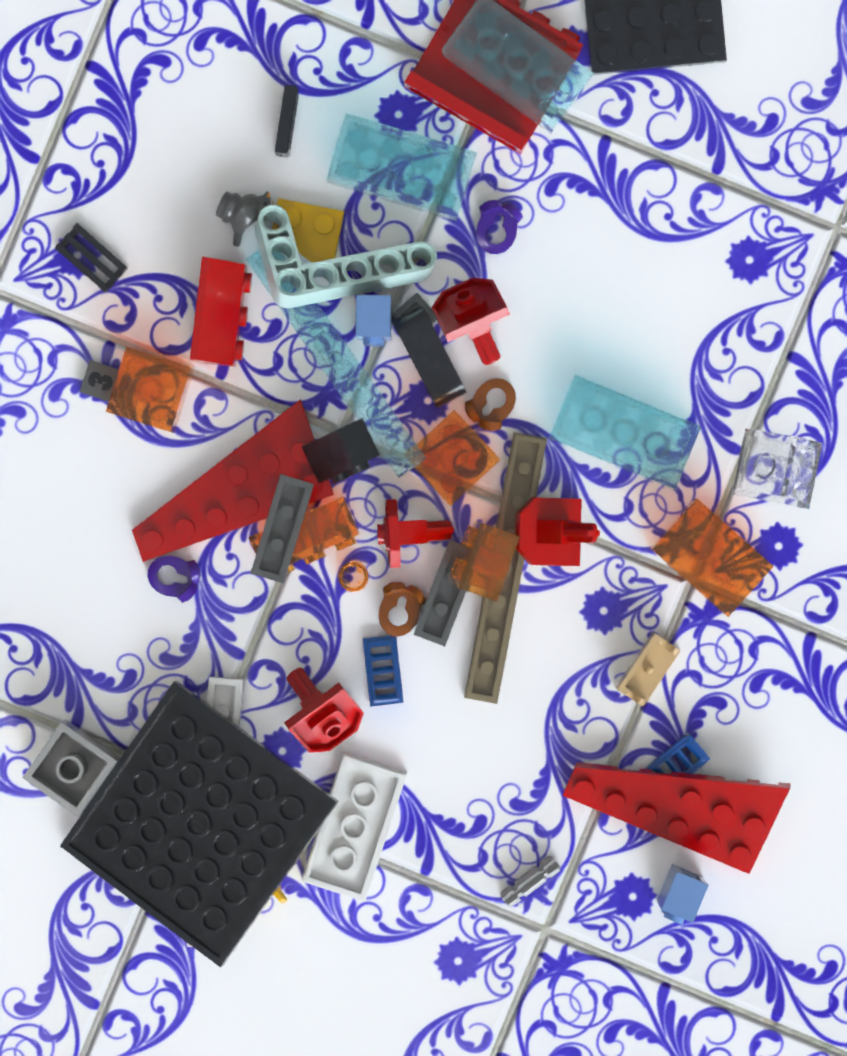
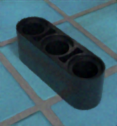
(429, 357)

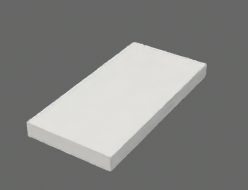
(356, 830)

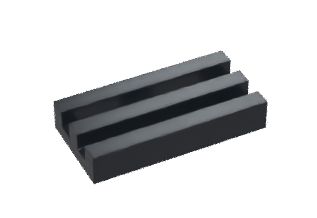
(287, 121)
(69, 238)

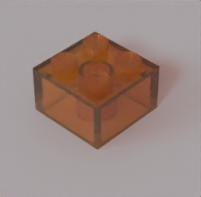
(150, 390)
(454, 457)
(484, 560)

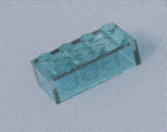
(517, 63)
(401, 167)
(624, 432)

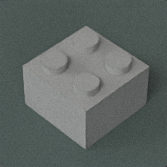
(71, 767)

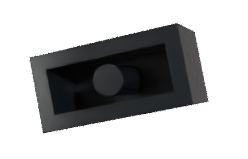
(341, 452)

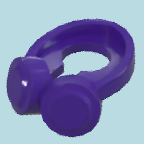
(488, 212)
(183, 592)

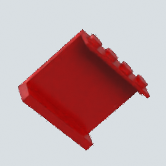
(466, 98)

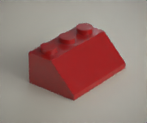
(220, 312)

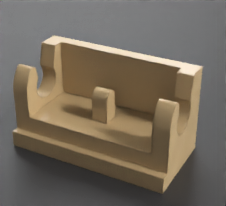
(647, 669)

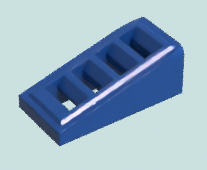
(383, 699)
(692, 745)

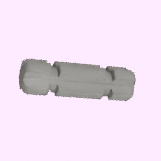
(530, 881)

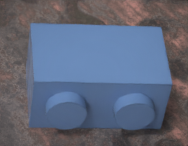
(373, 319)
(681, 894)

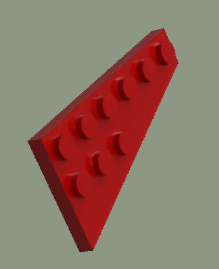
(235, 489)
(693, 810)

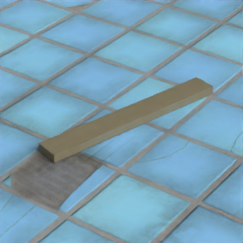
(497, 617)

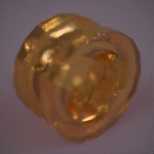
(360, 569)

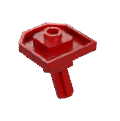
(470, 310)
(553, 531)
(397, 533)
(325, 716)

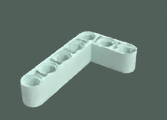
(334, 269)

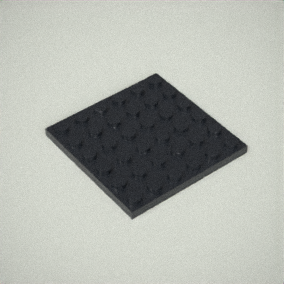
(199, 823)

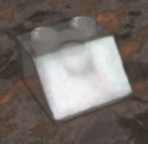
(777, 468)

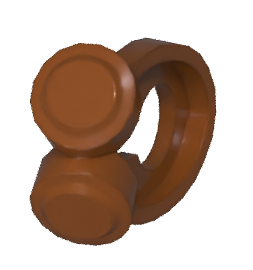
(494, 420)
(414, 600)

